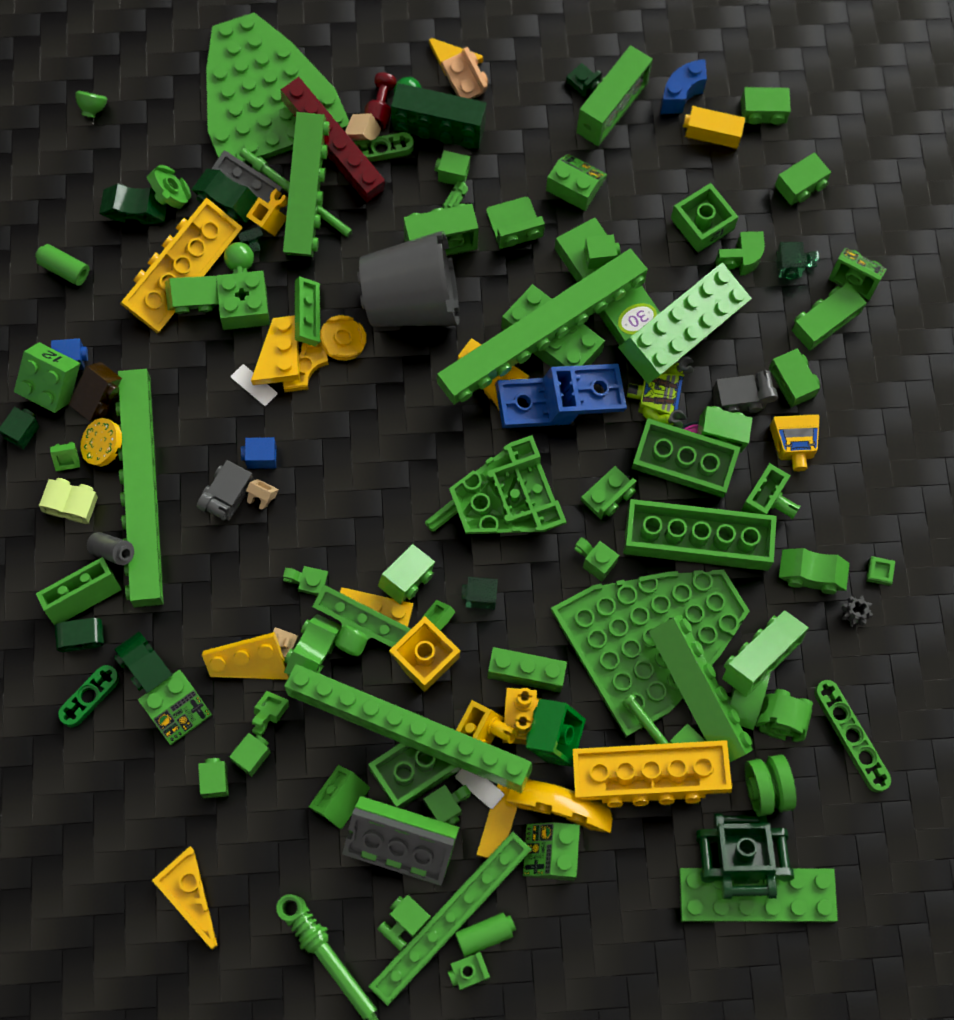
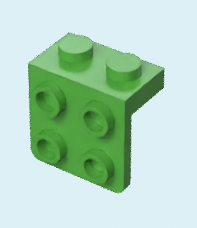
(515, 222)

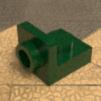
(584, 79)

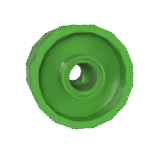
(770, 785)

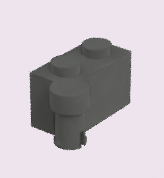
(745, 393)
(226, 491)

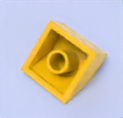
(425, 653)

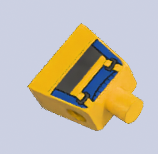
(796, 438)

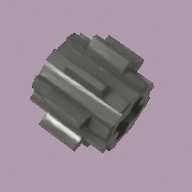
(857, 604)

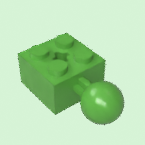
(242, 286)

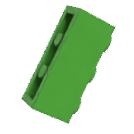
(828, 316)
(78, 591)
(527, 669)

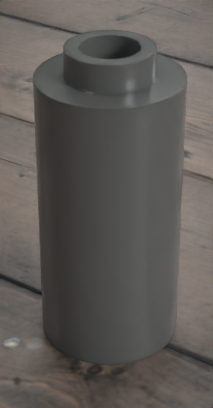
(110, 548)

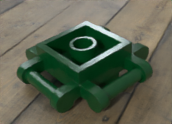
(745, 855)

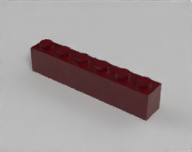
(341, 148)

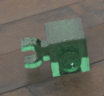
(793, 260)

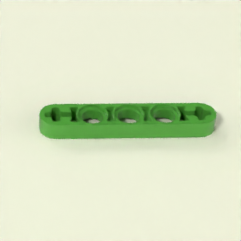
(863, 743)

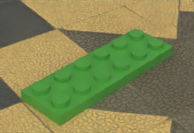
(804, 899)

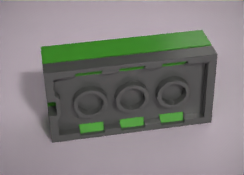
(400, 840)

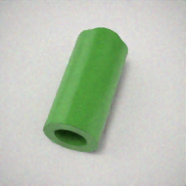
(62, 264)
(485, 934)

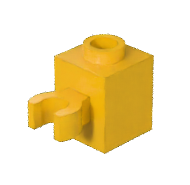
(268, 214)

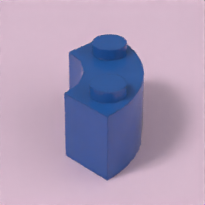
(682, 85)

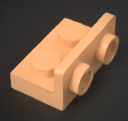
(465, 74)

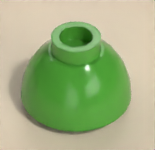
(90, 103)

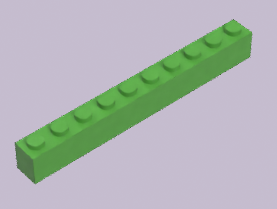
(541, 327)
(140, 488)
(409, 728)

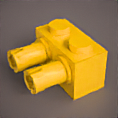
(519, 711)
(485, 724)

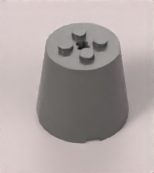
(410, 284)

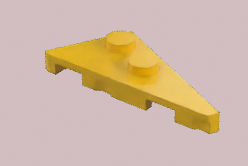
(185, 890)

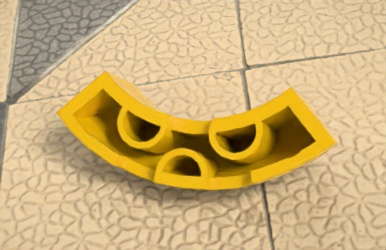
(561, 801)

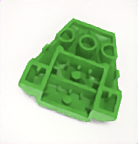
(508, 494)

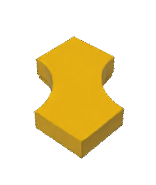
(309, 361)

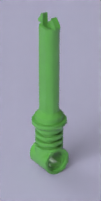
(315, 941)

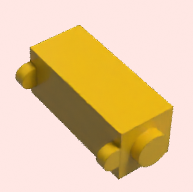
(714, 127)

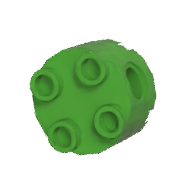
(784, 716)

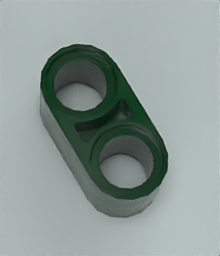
(79, 635)

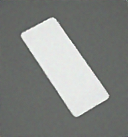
(262, 392)
(480, 787)

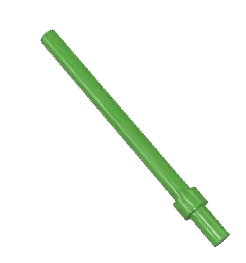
(262, 167)

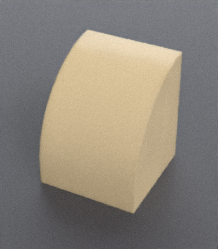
(362, 127)

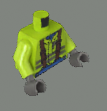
(662, 396)

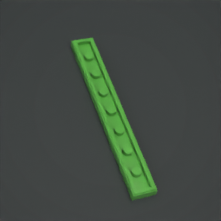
(449, 918)

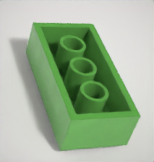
(576, 348)
(686, 458)

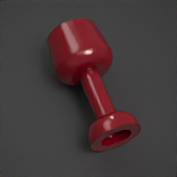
(378, 107)

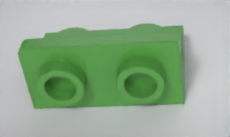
(609, 492)

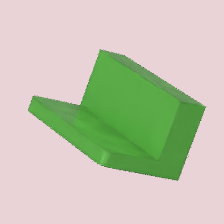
(339, 796)

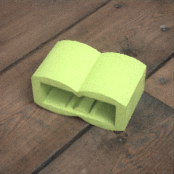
(68, 501)

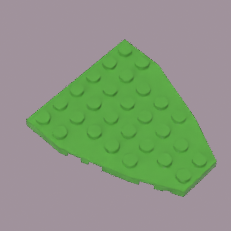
(244, 85)
(613, 640)

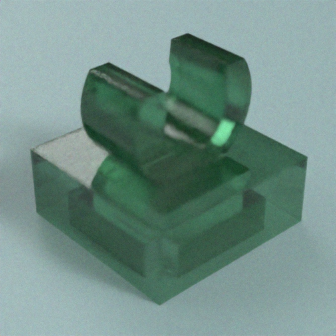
(251, 237)

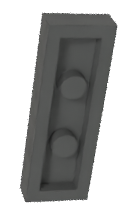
(246, 176)

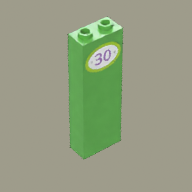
(622, 316)

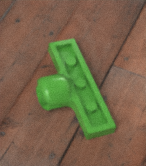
(358, 622)

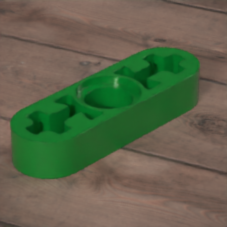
(88, 685)

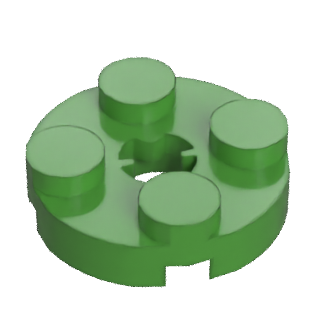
(168, 187)

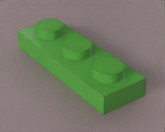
(307, 311)

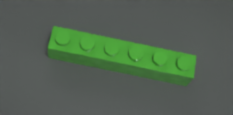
(305, 184)
(699, 687)

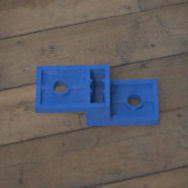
(560, 395)

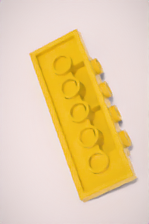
(186, 255)
(652, 772)

